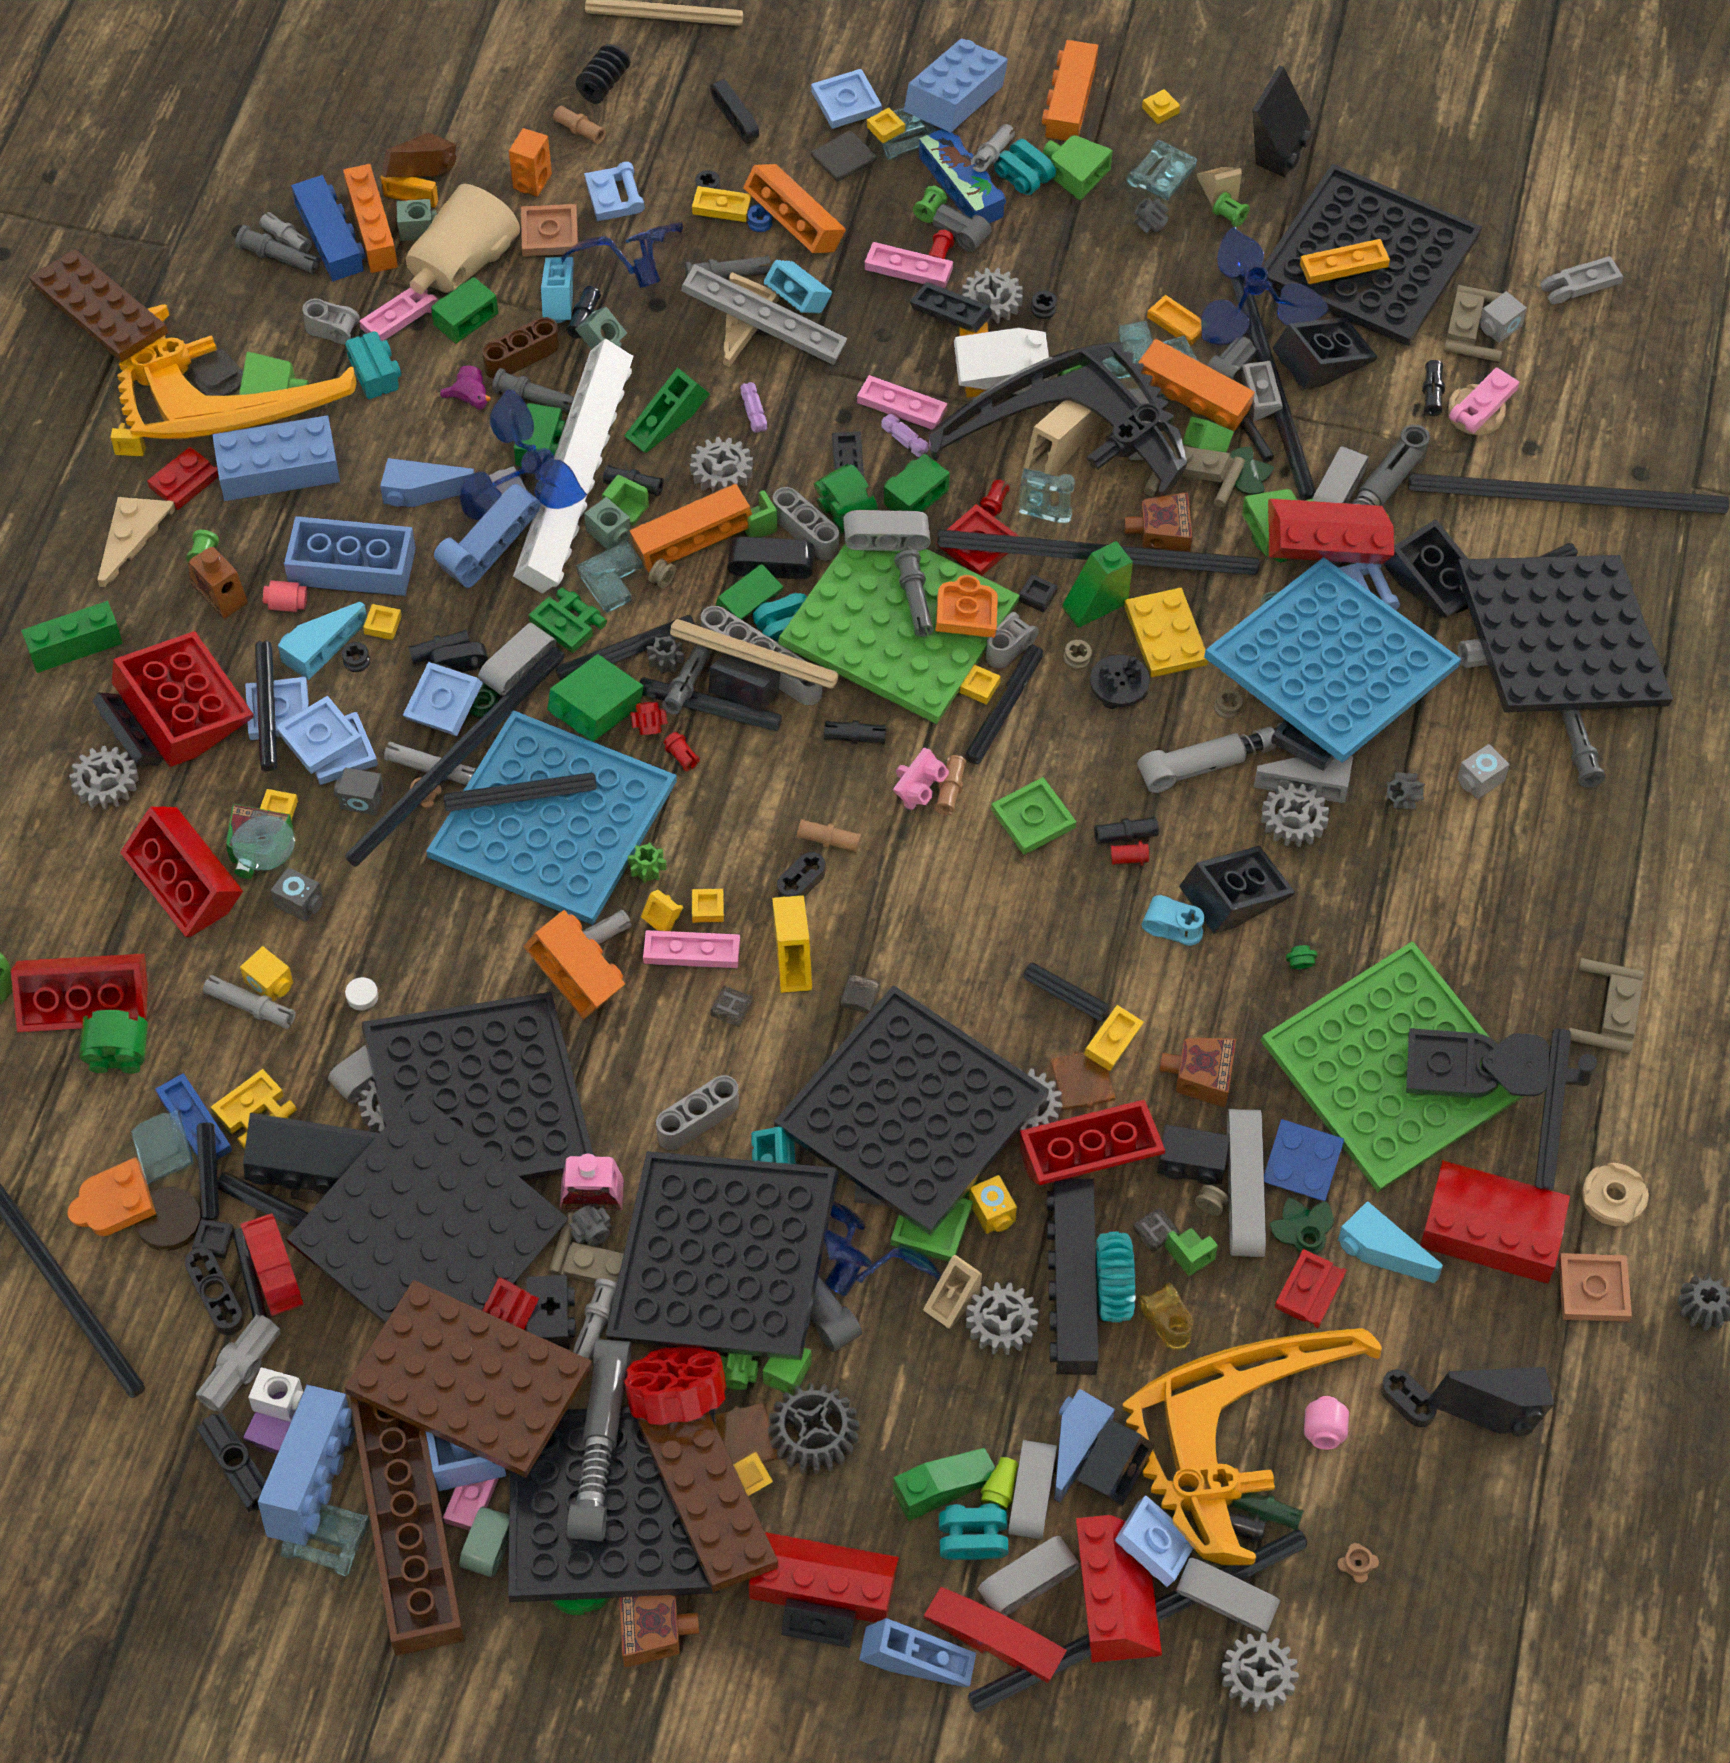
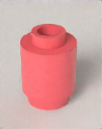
(285, 596)

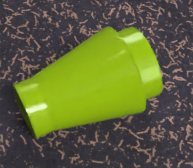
(1001, 1484)

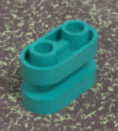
(1024, 167)
(775, 616)
(961, 1520)

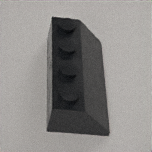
(300, 1152)

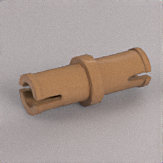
(579, 124)
(951, 785)
(829, 835)

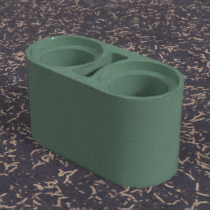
(486, 1542)

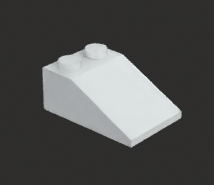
(996, 355)

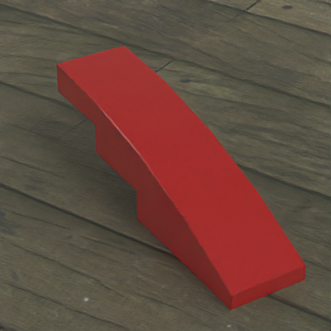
(994, 1633)

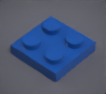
(1303, 1160)

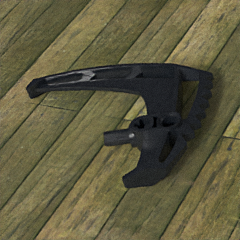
(1092, 388)

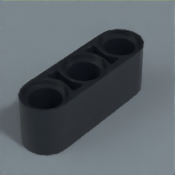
(779, 556)

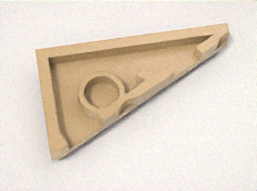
(738, 331)
(130, 528)

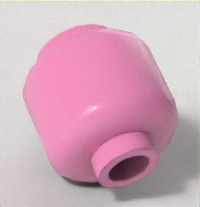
(1326, 1422)

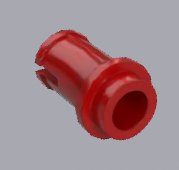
(942, 242)
(993, 501)
(677, 746)
(1130, 854)

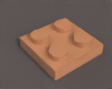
(548, 229)
(1594, 1287)

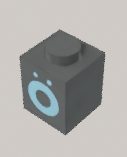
(359, 791)
(297, 894)

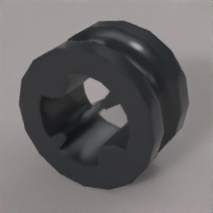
(707, 177)
(1048, 300)
(355, 665)

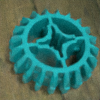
(1115, 1277)

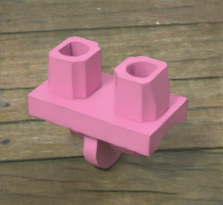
(916, 779)

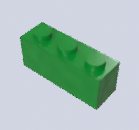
(72, 636)

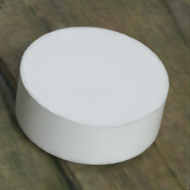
(361, 993)

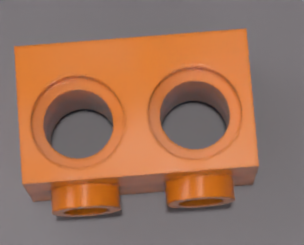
(530, 162)

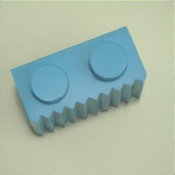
(797, 287)

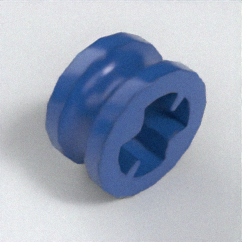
(759, 225)

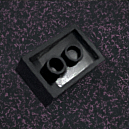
(1322, 351)
(1427, 569)
(1235, 888)
(1496, 1398)

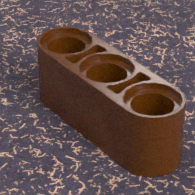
(521, 347)

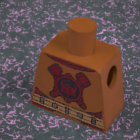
(1163, 523)
(208, 575)
(1202, 1068)
(652, 1628)

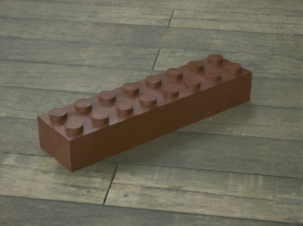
(407, 1532)

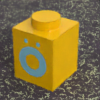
(267, 974)
(993, 1205)

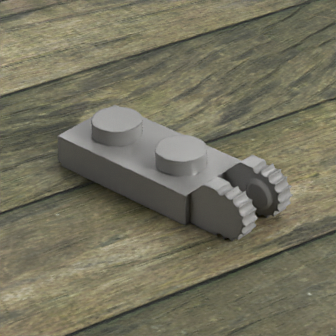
(1582, 280)

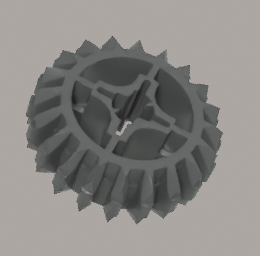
(793, 1412)

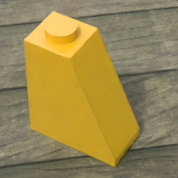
(792, 944)

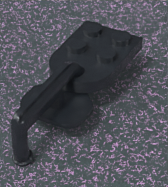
(1450, 1064)

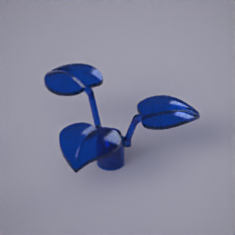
(1244, 256)
(644, 266)
(556, 483)
(851, 1259)

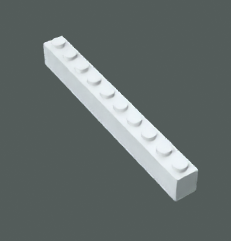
(580, 448)

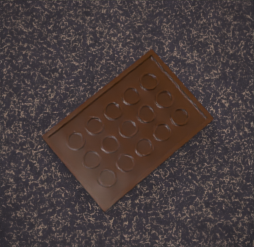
(469, 1378)

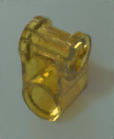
(1165, 1311)

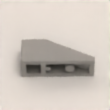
(1330, 783)

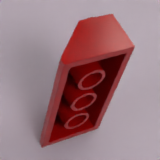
(1329, 531)
(180, 870)
(64, 990)
(1089, 1143)
(828, 1577)
(1116, 1594)

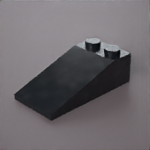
(1280, 125)

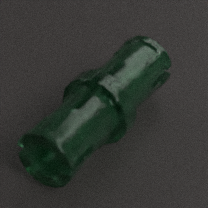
(1269, 1509)

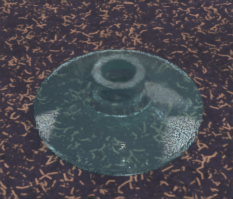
(266, 852)

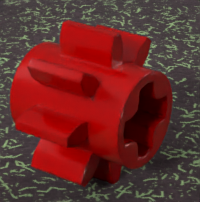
(648, 718)

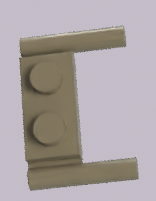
(1465, 323)
(1207, 466)
(1620, 1007)
(583, 1261)

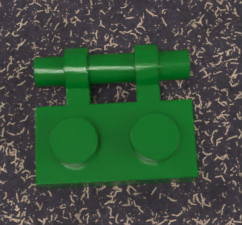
(563, 625)

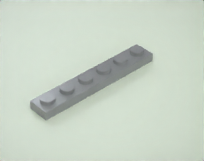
(764, 314)

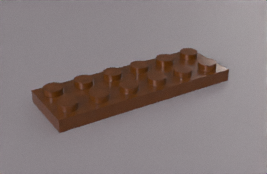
(98, 305)
(710, 1500)

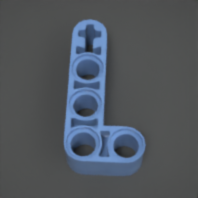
(489, 537)

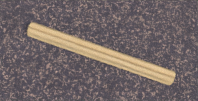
(665, 11)
(754, 654)

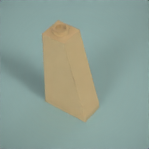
(1059, 436)

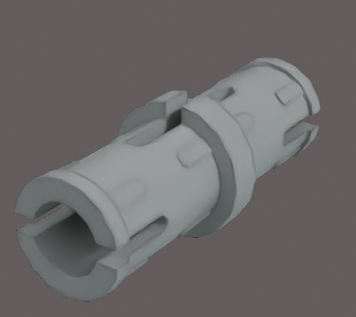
(285, 233)

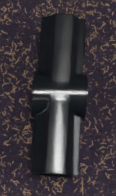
(226, 1446)

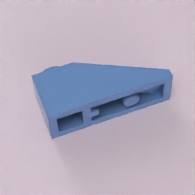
(420, 483)
(1079, 1428)
(916, 1654)

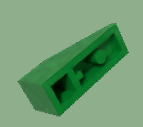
(667, 411)
(941, 1482)

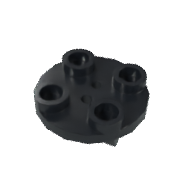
(1108, 686)

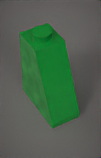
(1100, 585)

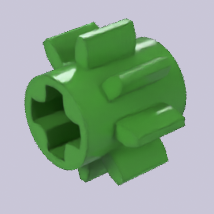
(647, 862)
(739, 1370)

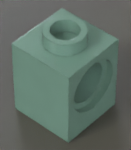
(414, 218)
(591, 328)
(607, 523)

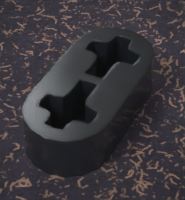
(461, 657)
(797, 874)
(1407, 1399)

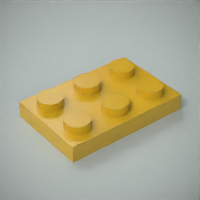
(1166, 632)

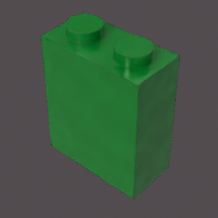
(594, 697)

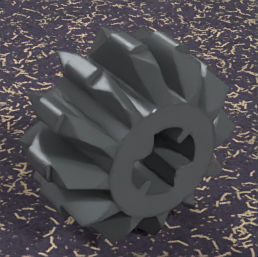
(1703, 1290)

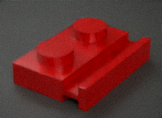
(183, 478)
(1310, 1288)
(510, 1303)

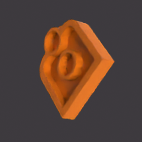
(967, 608)
(113, 1199)

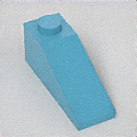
(557, 289)
(320, 639)
(1383, 1244)

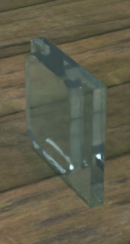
(162, 1146)

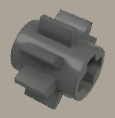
(1151, 215)
(665, 654)
(1405, 790)
(590, 1225)

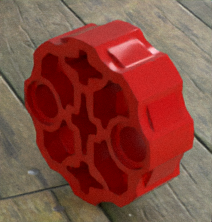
(272, 1264)
(675, 1385)

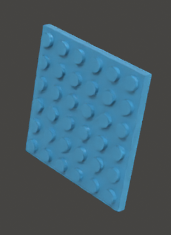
(1332, 659)
(555, 847)

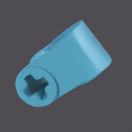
(1172, 918)

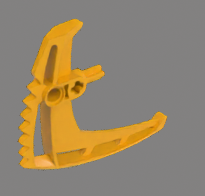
(195, 415)
(1193, 1426)

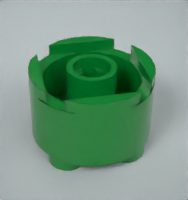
(843, 492)
(113, 1041)

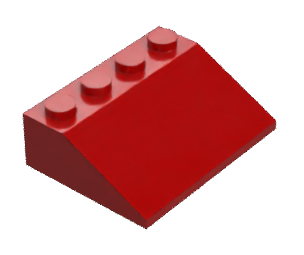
(180, 697)
(1495, 1222)

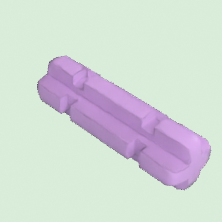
(753, 407)
(905, 435)

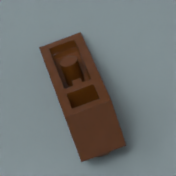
(420, 157)

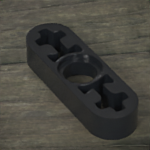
(734, 110)
(213, 1305)

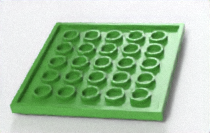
(865, 631)
(1353, 1066)

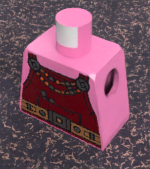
(591, 1182)

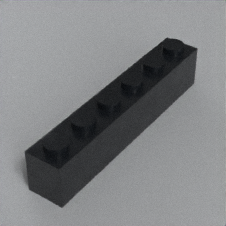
(1074, 1277)

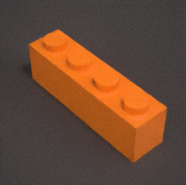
(1071, 90)
(794, 208)
(370, 218)
(1197, 385)
(692, 527)

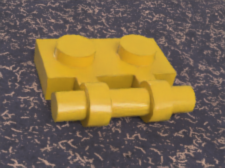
(252, 1096)

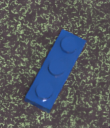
(181, 1096)

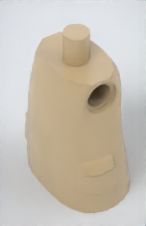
(461, 240)

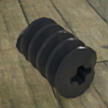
(602, 73)

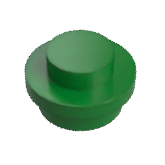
(1301, 957)

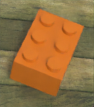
(574, 964)

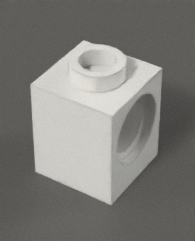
(266, 1385)

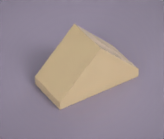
(1219, 181)
(953, 1292)

